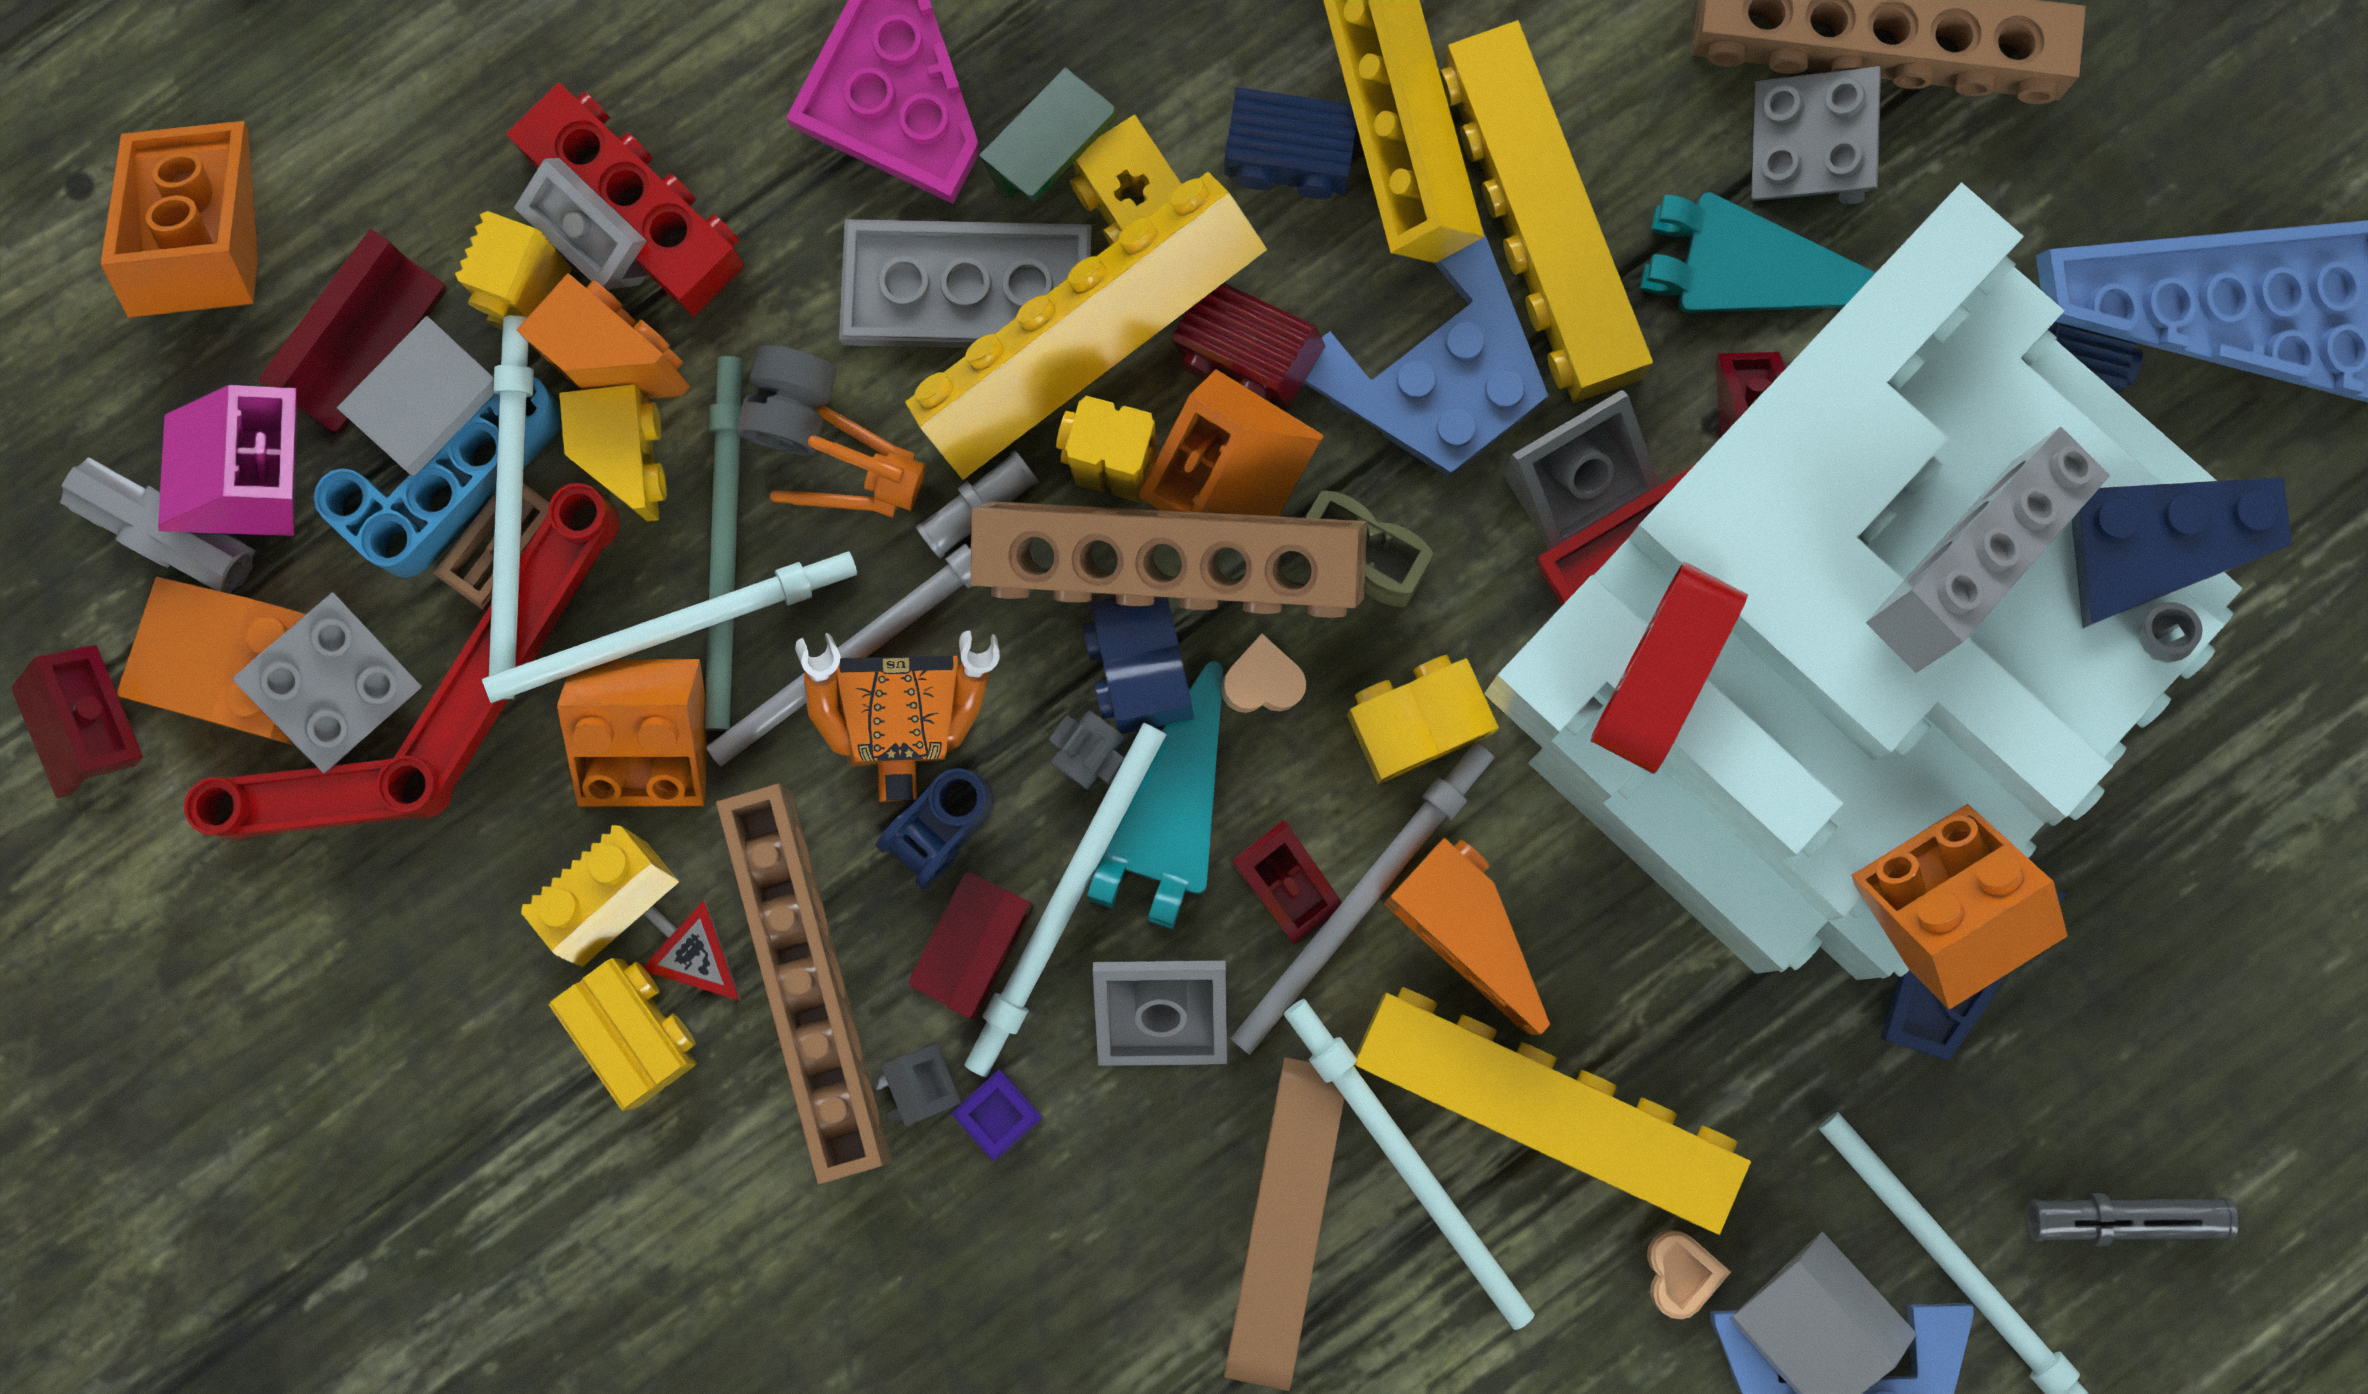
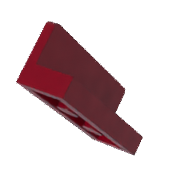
(353, 328)

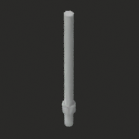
(858, 646)
(1442, 801)

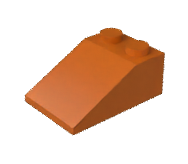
(182, 220)
(194, 646)
(1465, 923)

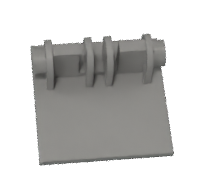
(1817, 135)
(327, 682)

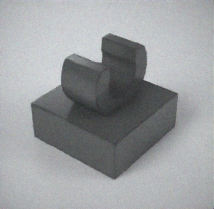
(918, 1085)

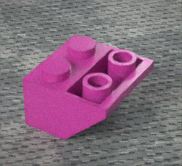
(231, 463)

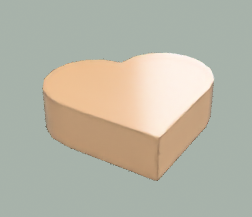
(1263, 678)
(1684, 1274)

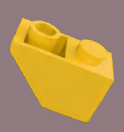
(611, 439)

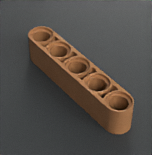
(1285, 1228)

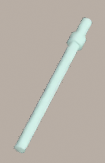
(513, 384)
(791, 584)
(1007, 1010)
(1335, 1063)
(2050, 1370)

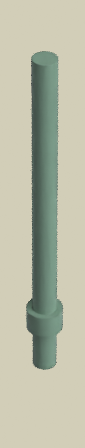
(723, 423)

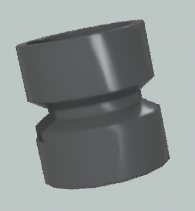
(786, 399)

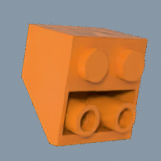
(599, 343)
(1230, 454)
(636, 733)
(1962, 905)

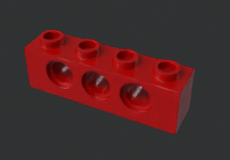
(687, 272)

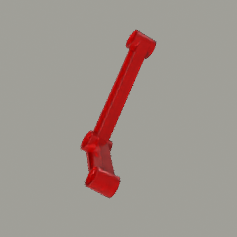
(450, 723)

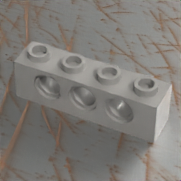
(1987, 550)

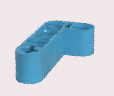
(409, 505)

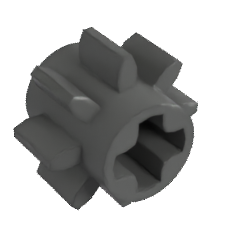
(1087, 750)

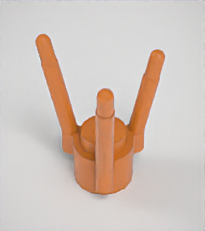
(891, 476)

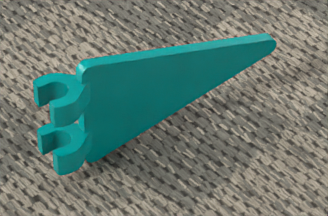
(1744, 262)
(1171, 814)

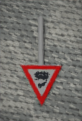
(692, 953)

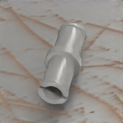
(953, 521)

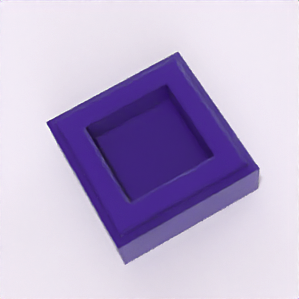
(997, 1115)

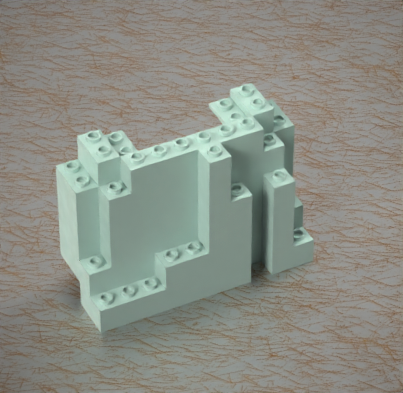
(1818, 505)

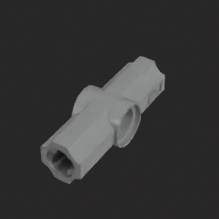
(133, 516)

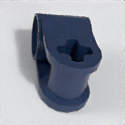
(935, 827)

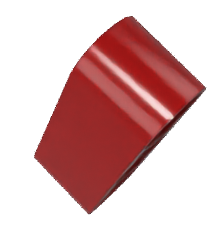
(1669, 667)

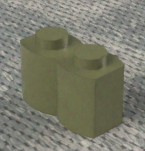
(1393, 554)

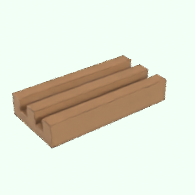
(473, 537)

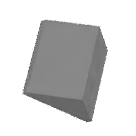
(419, 396)
(1582, 470)
(1160, 1012)
(1824, 1324)

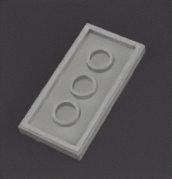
(948, 279)

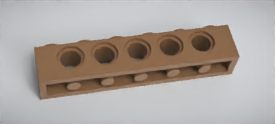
(2041, 31)
(1003, 558)
(804, 983)

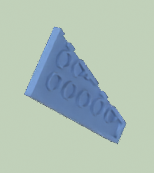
(2246, 300)

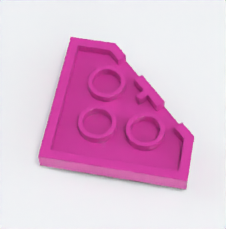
(890, 96)

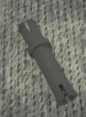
(2108, 1220)

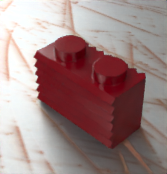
(1248, 343)

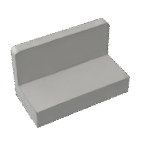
(582, 226)

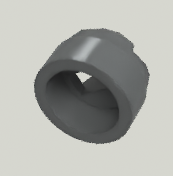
(2164, 620)

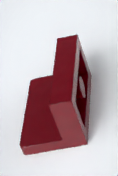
(75, 718)
(970, 945)

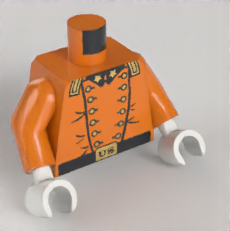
(895, 708)

